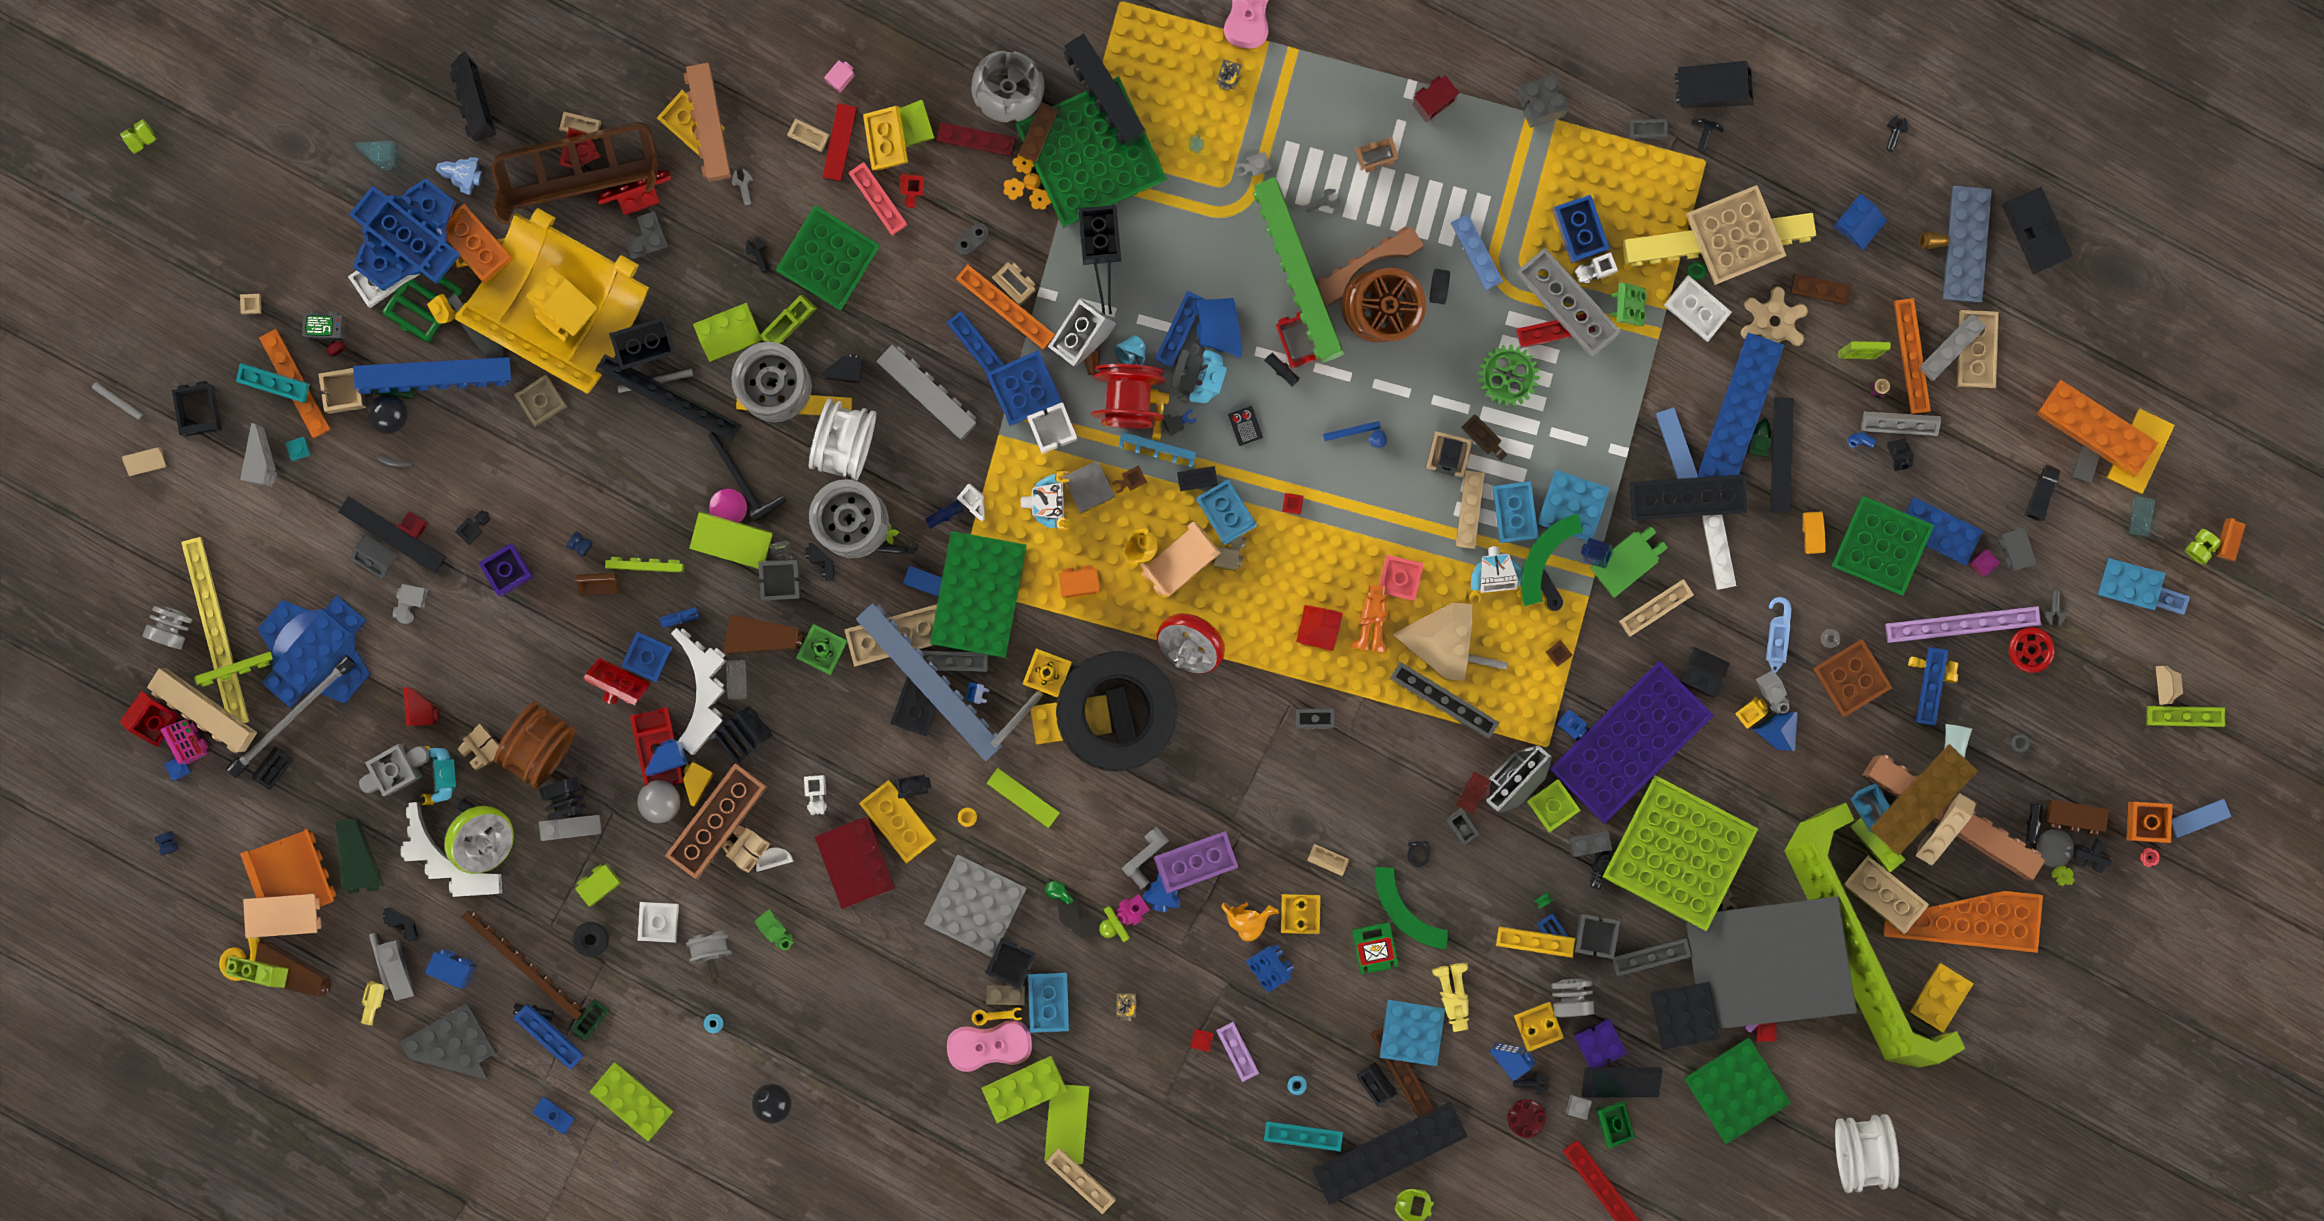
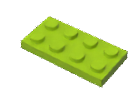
(1024, 1089)
(631, 1101)

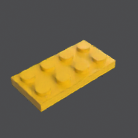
(1046, 726)

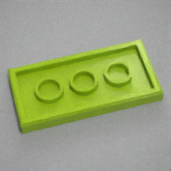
(1863, 350)
(730, 540)
(1068, 1122)

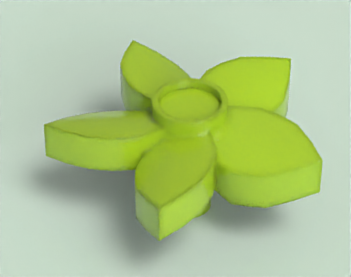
(890, 534)

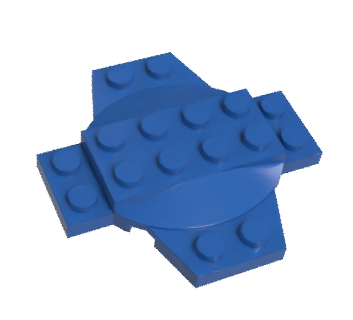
(404, 234)
(309, 646)

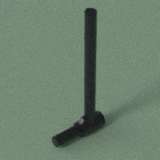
(758, 510)

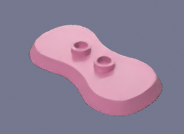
(1247, 23)
(974, 1047)

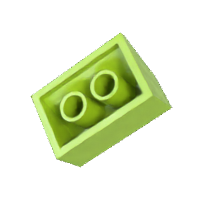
(727, 332)

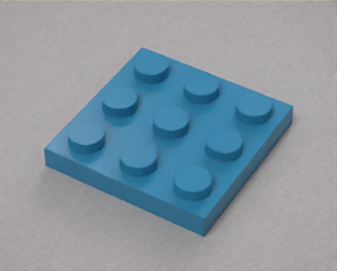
(1570, 496)
(1412, 1033)

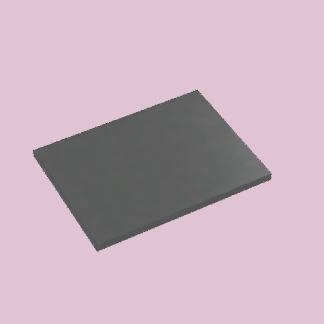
(1774, 962)

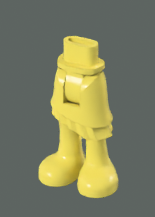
(1455, 1003)

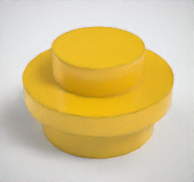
(967, 817)

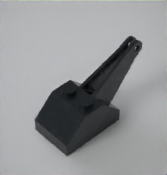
(1100, 241)

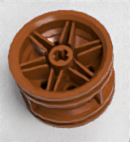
(1369, 328)
(535, 744)

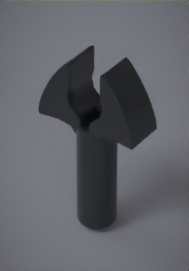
(1895, 132)
(758, 254)
(1532, 1083)

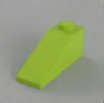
(1878, 849)

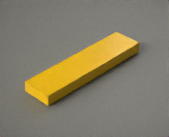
(1535, 941)

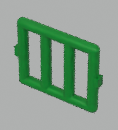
(405, 325)

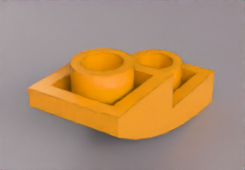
(1814, 532)

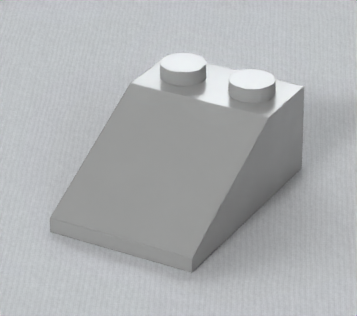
(1081, 333)
(258, 460)

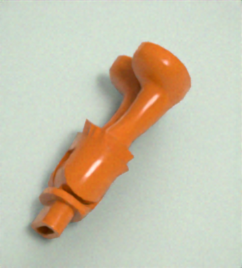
(1373, 612)

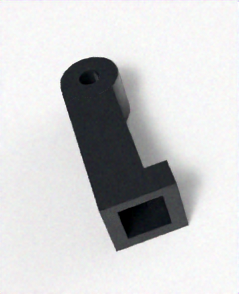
(2042, 493)
(1553, 600)

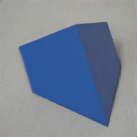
(1779, 730)

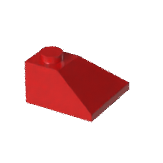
(1319, 627)
(419, 709)

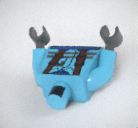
(1208, 379)

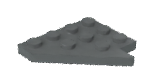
(452, 1043)

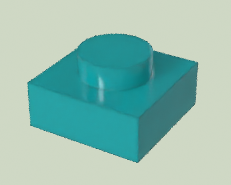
(298, 449)

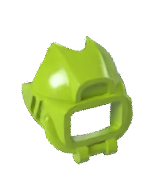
(1405, 1201)

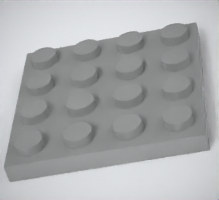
(975, 905)

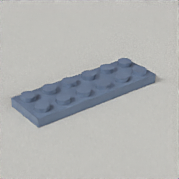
(1967, 244)

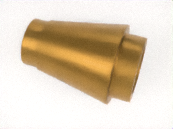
(1933, 240)

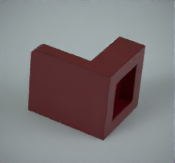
(413, 525)

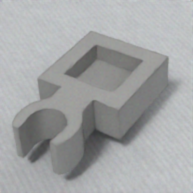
(1256, 164)

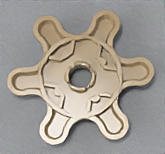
(1775, 307)

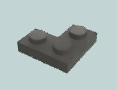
(652, 239)

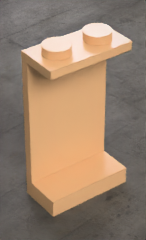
(1181, 560)
(281, 915)

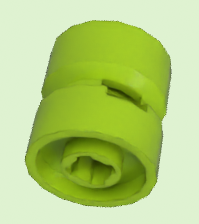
(138, 136)
(2198, 551)

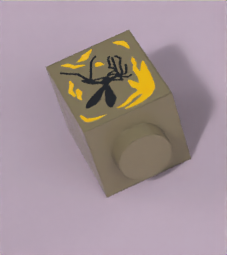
(1126, 1006)

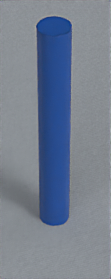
(1351, 431)

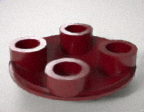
(1526, 1118)

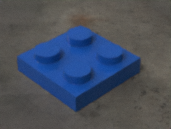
(646, 657)

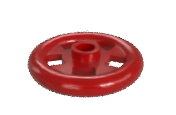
(2040, 636)

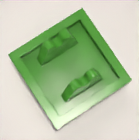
(1630, 304)

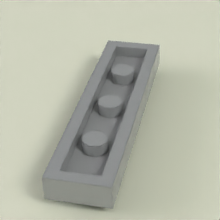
(1952, 347)
(1901, 423)

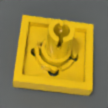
(1041, 659)

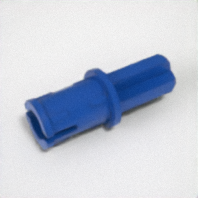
(679, 617)

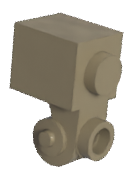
(1230, 557)

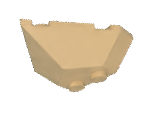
(1442, 639)

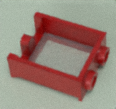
(1295, 341)

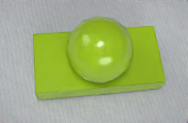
(1112, 926)

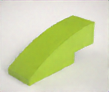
(789, 320)

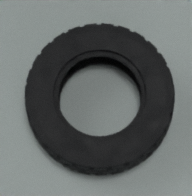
(1159, 701)

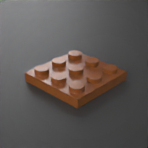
(1852, 678)

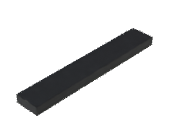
(1781, 455)
(391, 534)

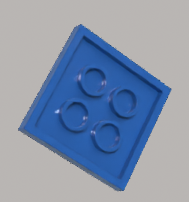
(1023, 387)

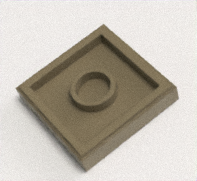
(540, 400)

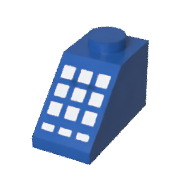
(1513, 1059)

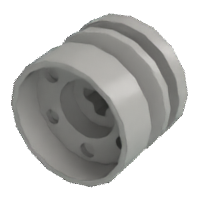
(167, 627)
(1572, 998)

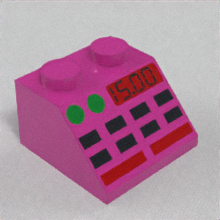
(185, 741)

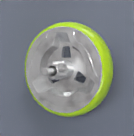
(493, 846)

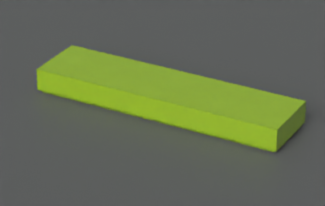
(2186, 716)
(1023, 798)

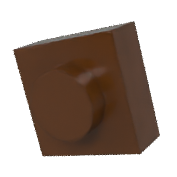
(1558, 653)

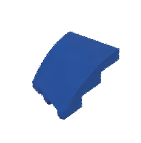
(1219, 325)

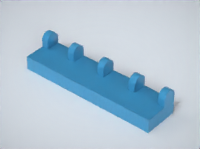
(1158, 447)

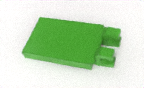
(1629, 561)

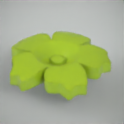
(2063, 875)

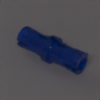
(944, 514)

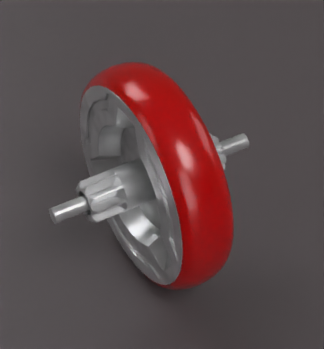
(1200, 633)

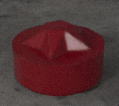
(336, 348)

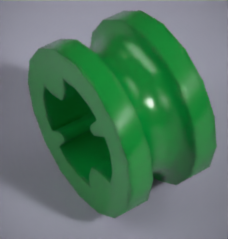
(1543, 900)

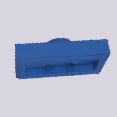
(553, 1115)

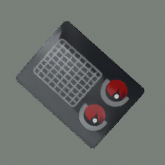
(1245, 425)

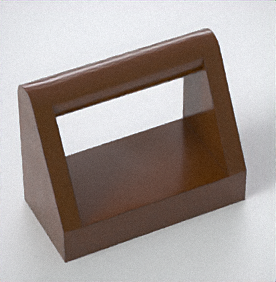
(598, 584)

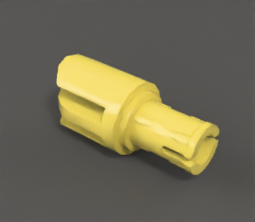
(372, 1001)

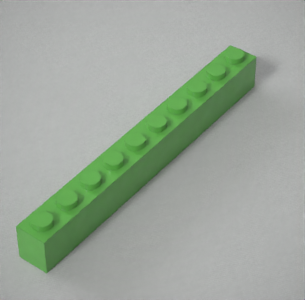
(1299, 270)

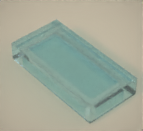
(2141, 516)

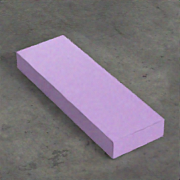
(1237, 1051)

